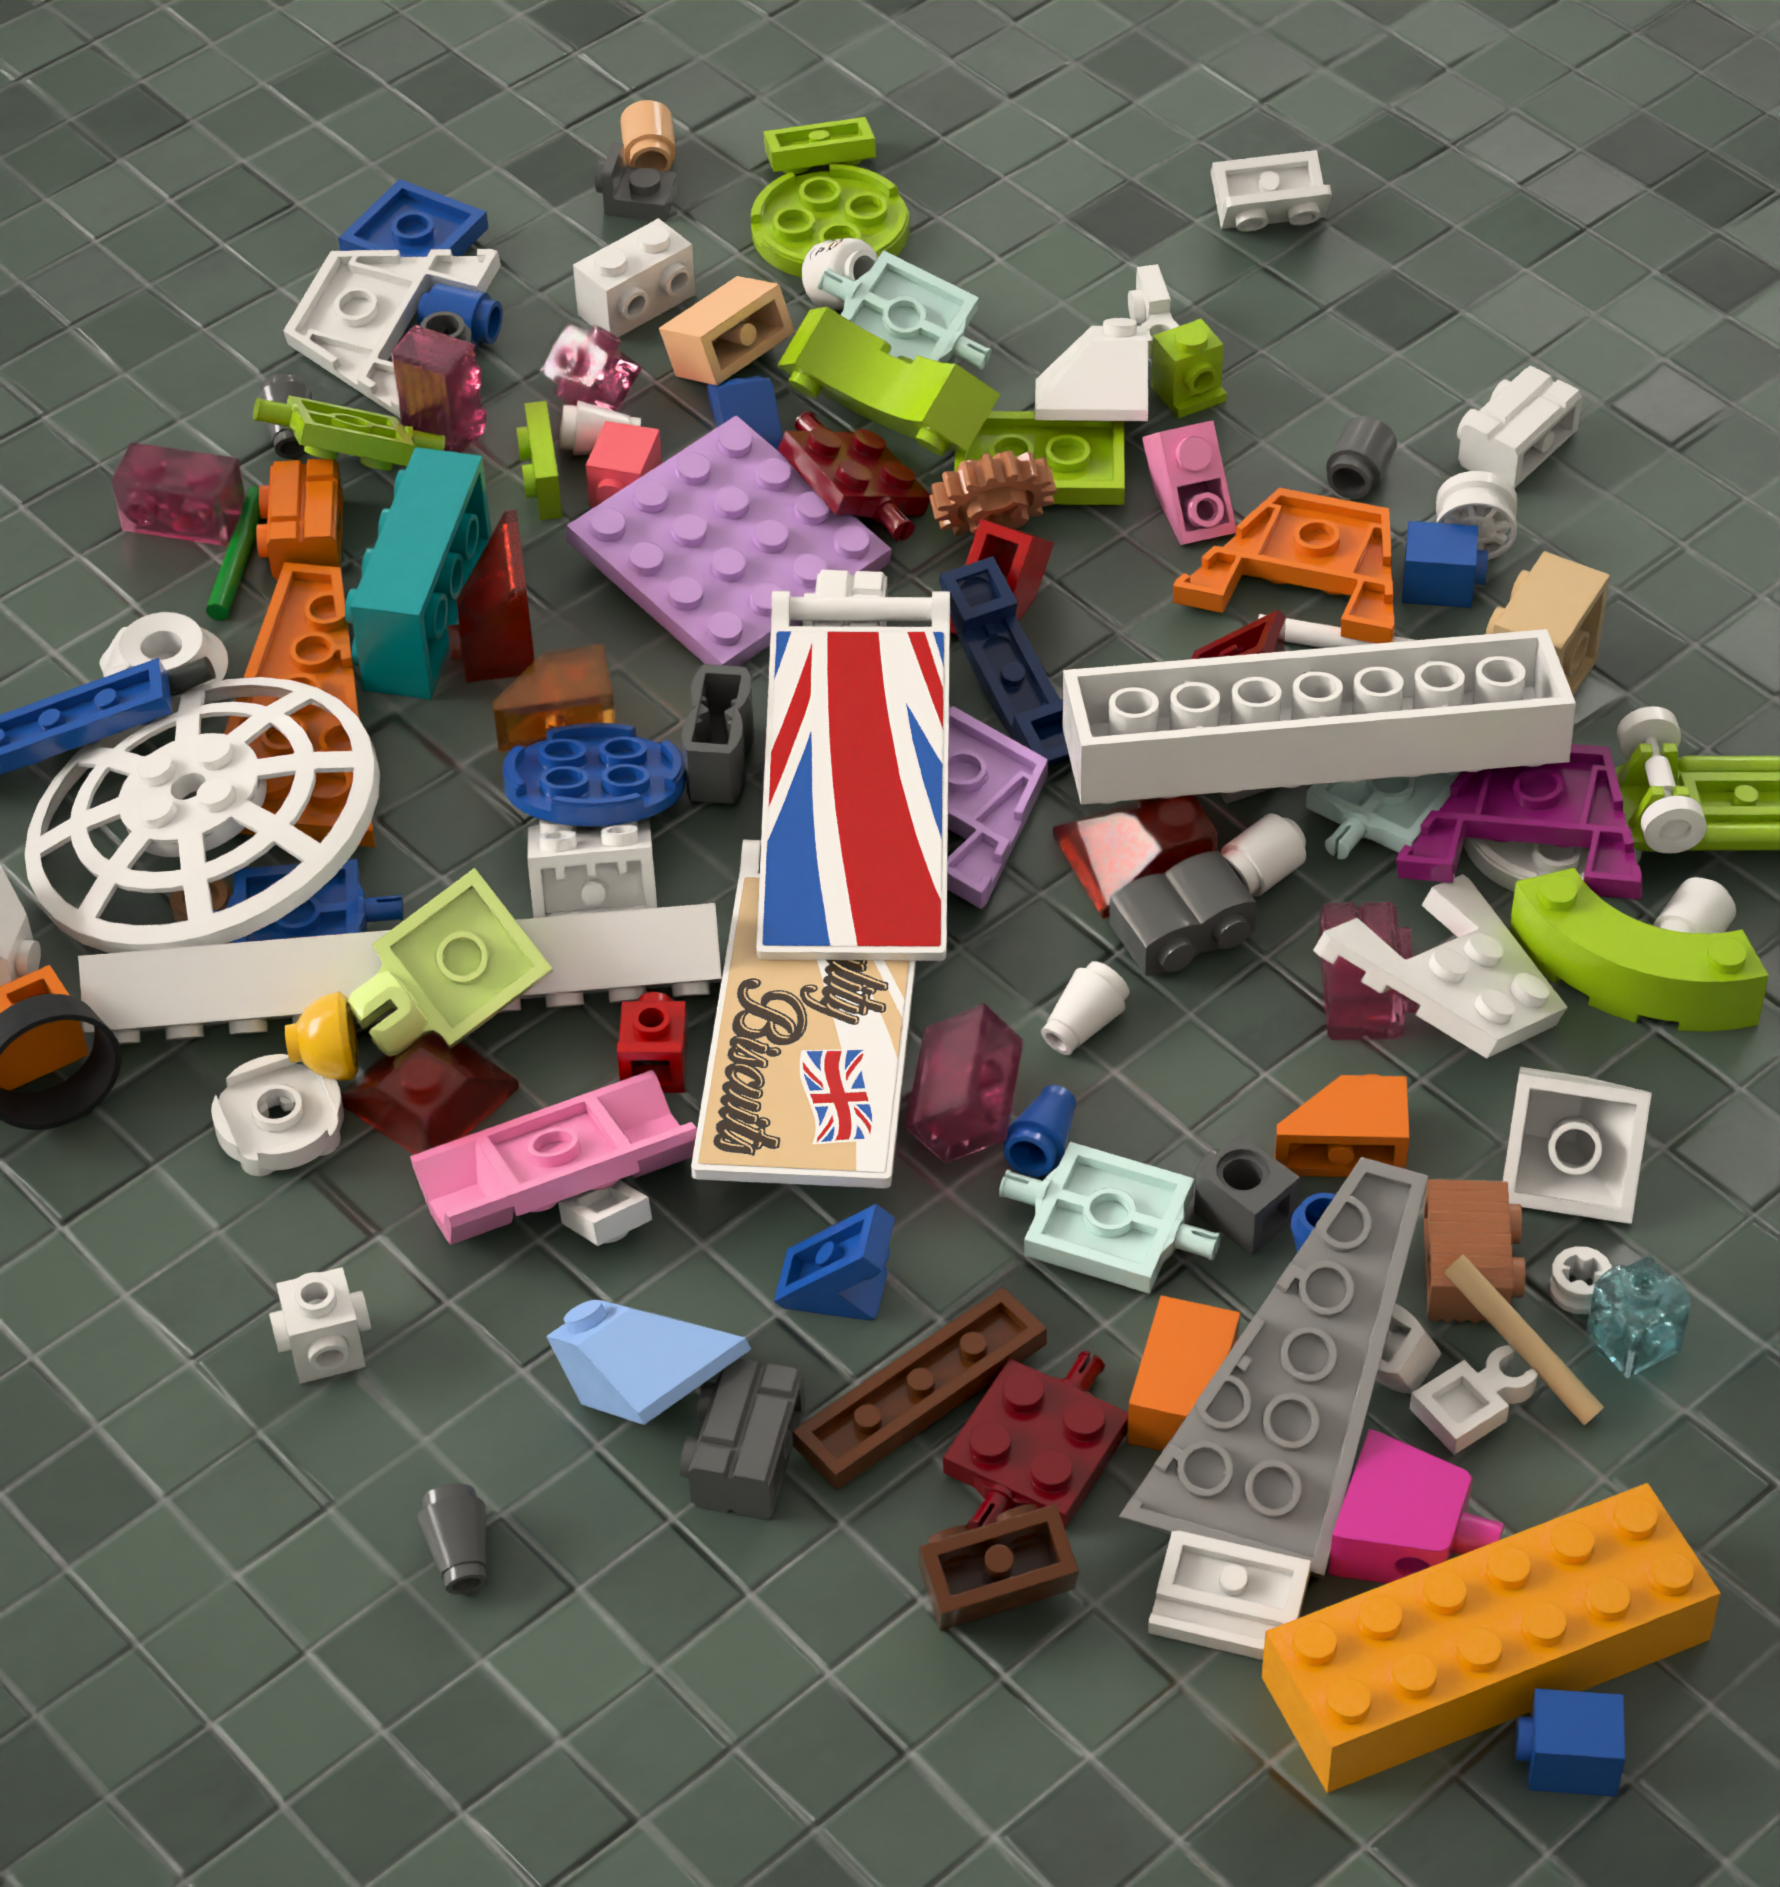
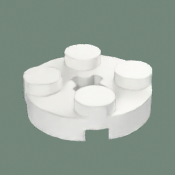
(284, 1142)

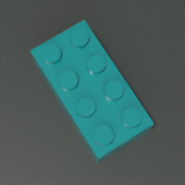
(417, 572)

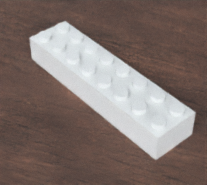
(1316, 716)

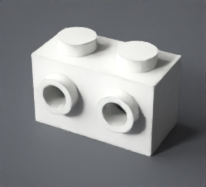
(635, 278)

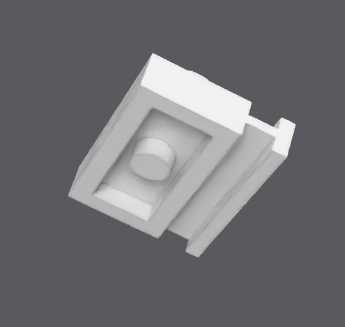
(1226, 1593)

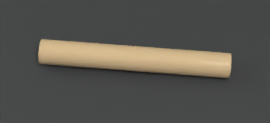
(1523, 1339)

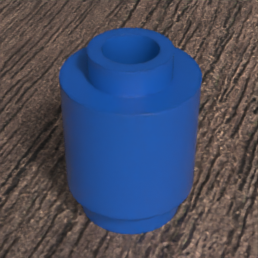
(475, 307)

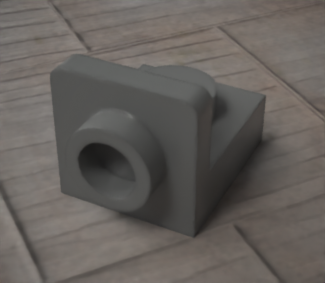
(634, 191)

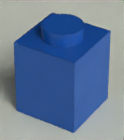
(1442, 564)
(1573, 1742)

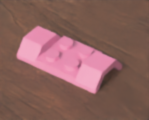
(551, 1156)

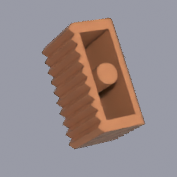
(1475, 1222)

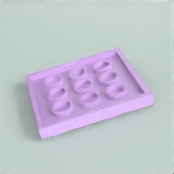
(714, 538)

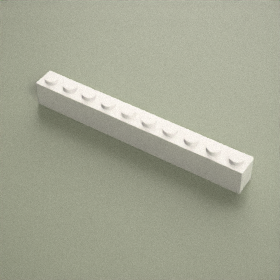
(282, 977)

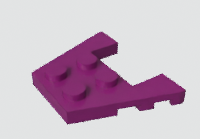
(1543, 804)

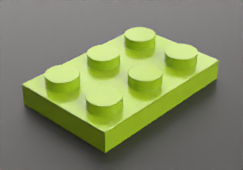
(1082, 454)

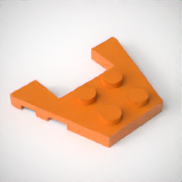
(1307, 544)

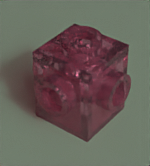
(590, 367)

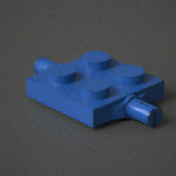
(332, 910)

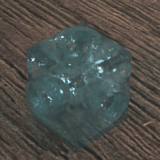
(1638, 1315)

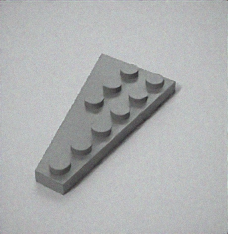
(1285, 1412)

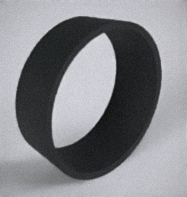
(79, 1092)

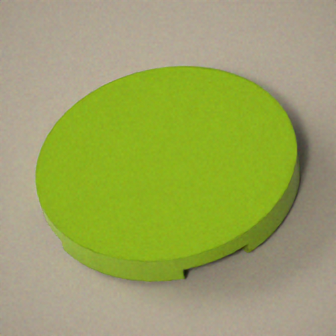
(824, 206)

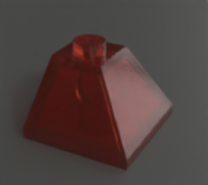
(494, 610)
(1133, 843)
(428, 1093)

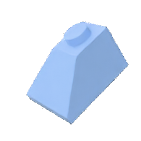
(638, 1359)

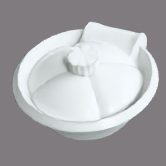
(168, 637)

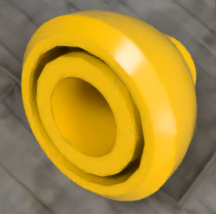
(325, 1038)

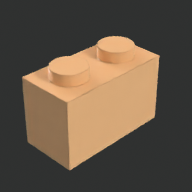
(727, 330)

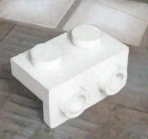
(1270, 191)

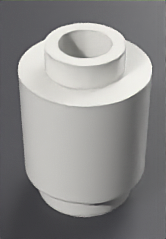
(1266, 852)
(1698, 908)

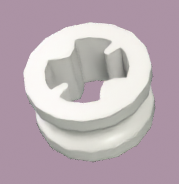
(1583, 1264)

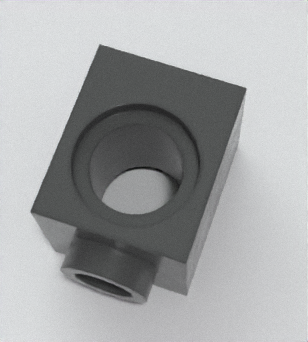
(1245, 1193)

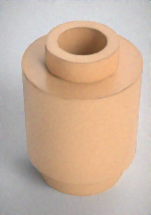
(648, 135)

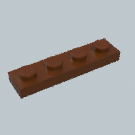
(918, 1388)

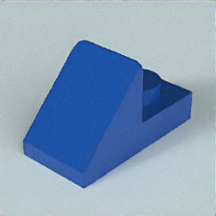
(751, 401)
(839, 1268)

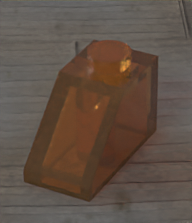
(552, 693)

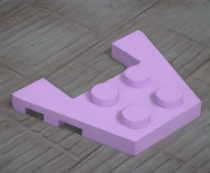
(989, 801)

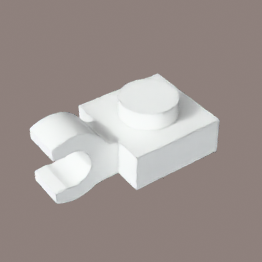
(1151, 303)

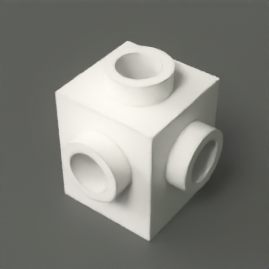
(321, 1324)

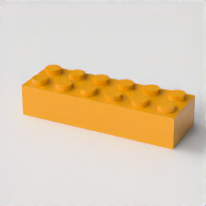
(1484, 1630)

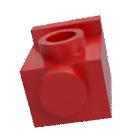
(654, 1030)

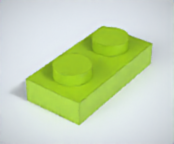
(819, 144)
(541, 476)

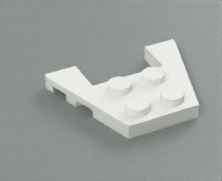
(364, 306)
(1470, 988)

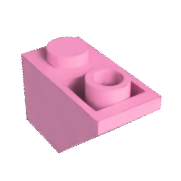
(1190, 481)

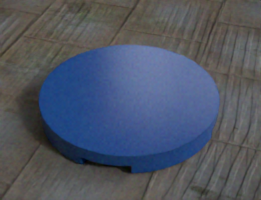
(594, 775)

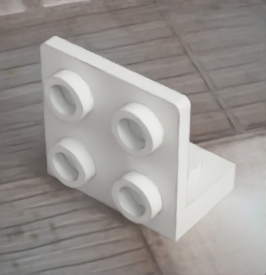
(590, 868)

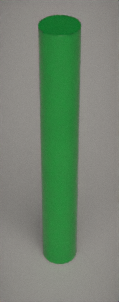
(235, 557)

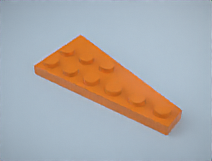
(307, 643)

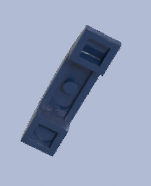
(1004, 659)

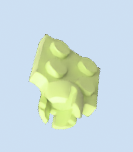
(447, 969)

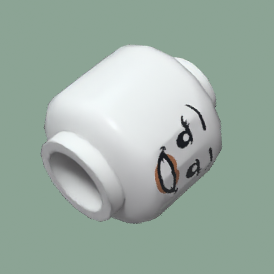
(844, 256)

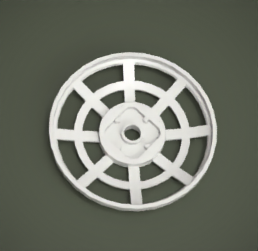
(227, 800)

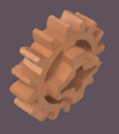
(993, 490)

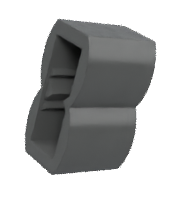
(718, 733)
(1182, 913)

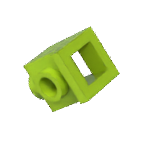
(1188, 368)

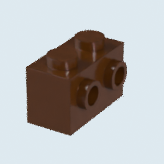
(997, 1565)

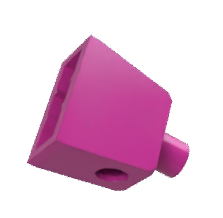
(1404, 1514)

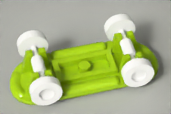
(1693, 799)

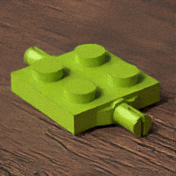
(338, 429)

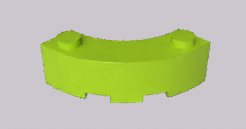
(917, 398)
(1635, 966)

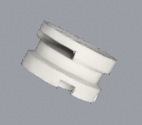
(1480, 501)

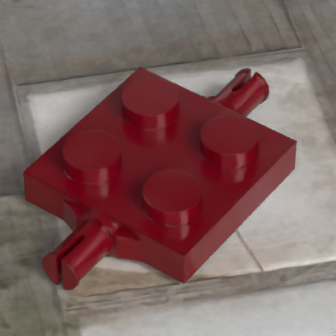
(855, 474)
(1037, 1440)

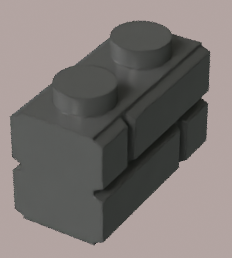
(743, 1438)

